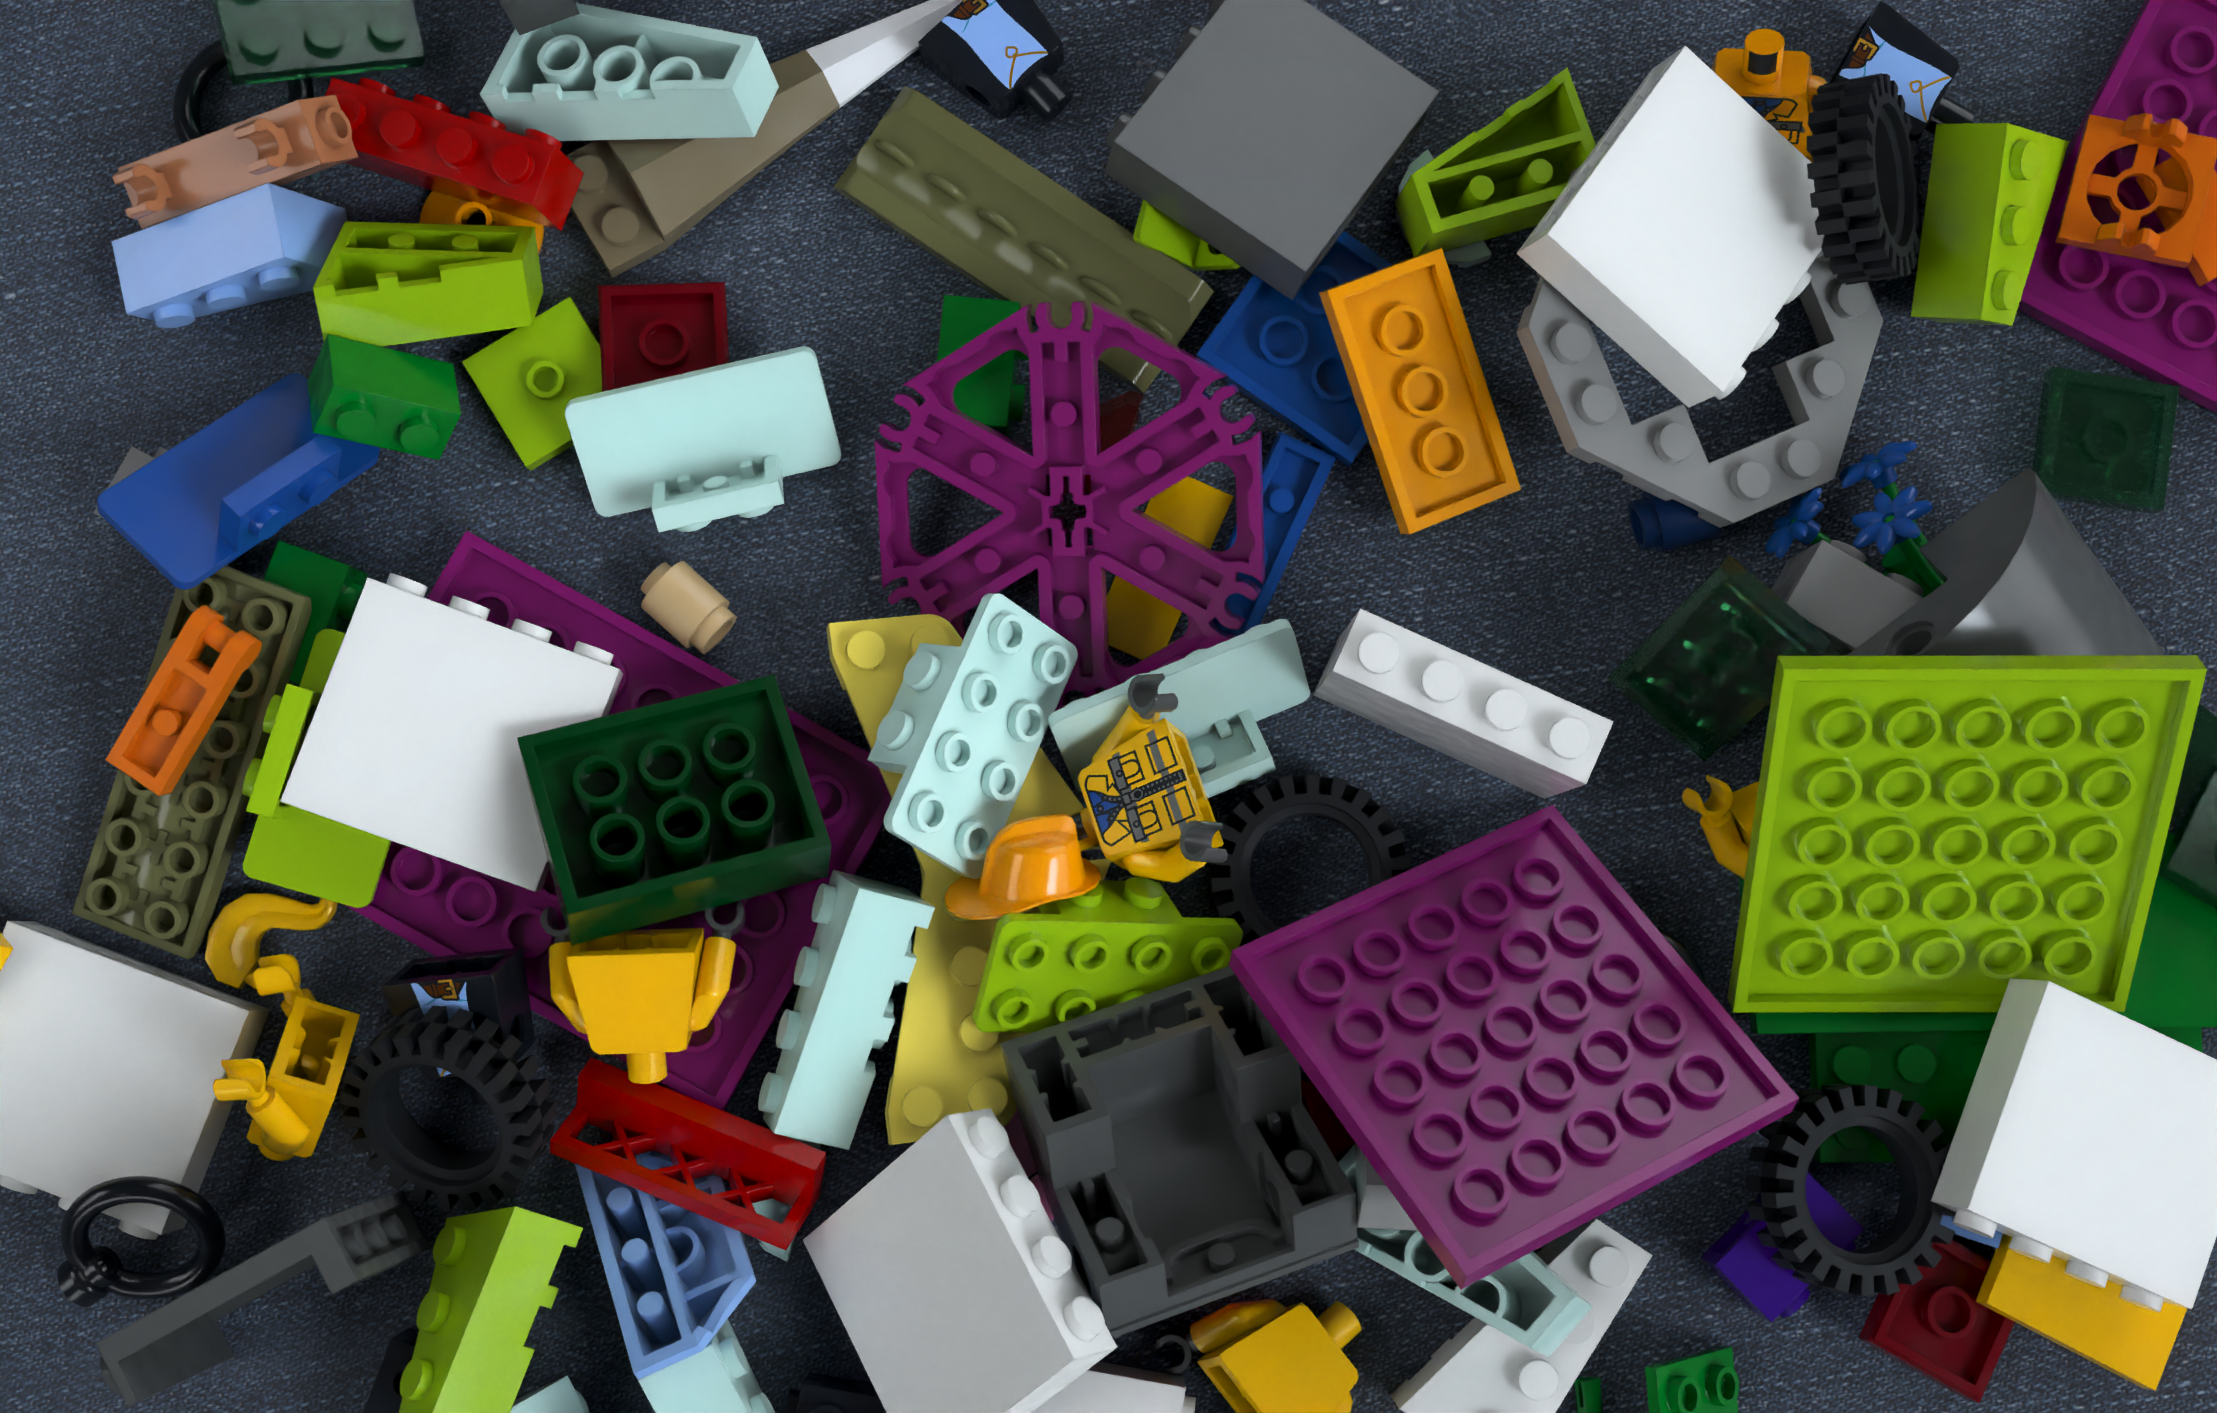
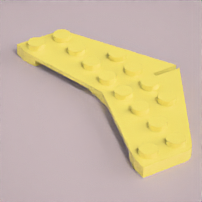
(940, 1054)

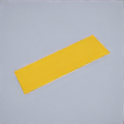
(1137, 619)

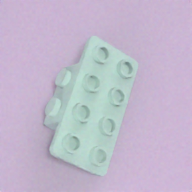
(705, 439)
(1219, 702)
(970, 731)

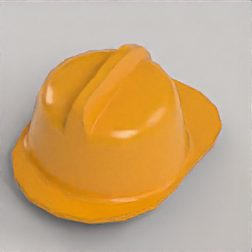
(1025, 868)

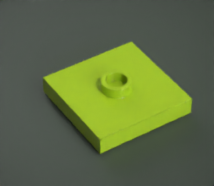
(534, 376)

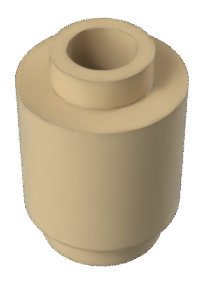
(687, 606)

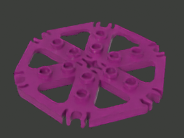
(1064, 445)

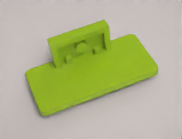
(293, 844)
(1094, 955)

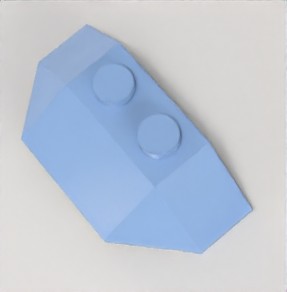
(665, 1267)

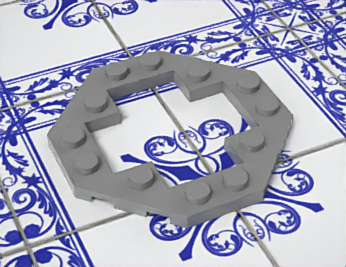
(1664, 450)

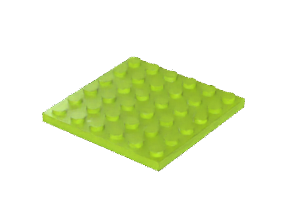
(1958, 828)

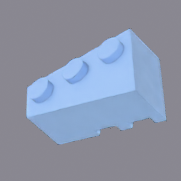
(226, 255)

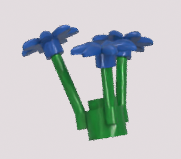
(1888, 525)

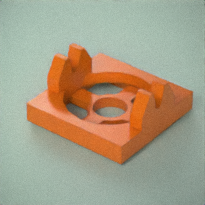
(2103, 135)

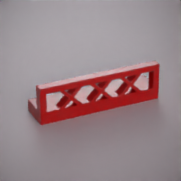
(700, 1144)

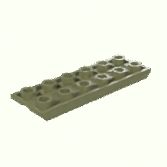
(1016, 229)
(168, 854)

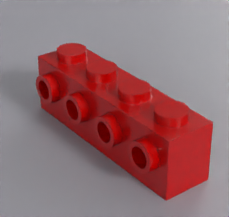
(457, 154)

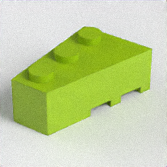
(1500, 175)
(1983, 220)
(427, 281)
(480, 1310)

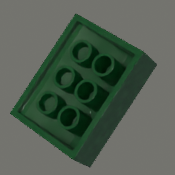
(674, 808)

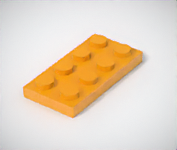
(1420, 391)

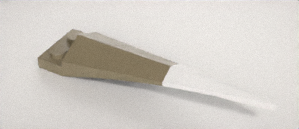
(653, 191)

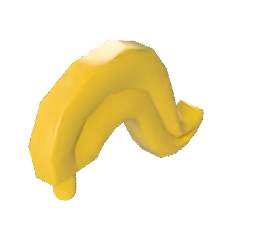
(240, 926)

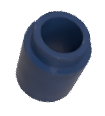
(1667, 524)

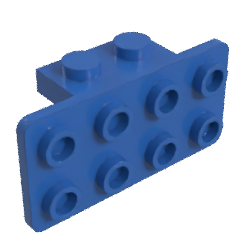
(232, 484)

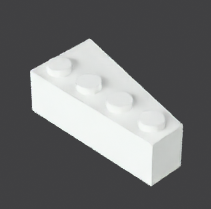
(1497, 1374)

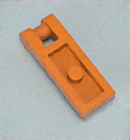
(182, 701)

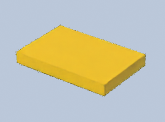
(2081, 1315)

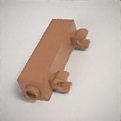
(237, 158)

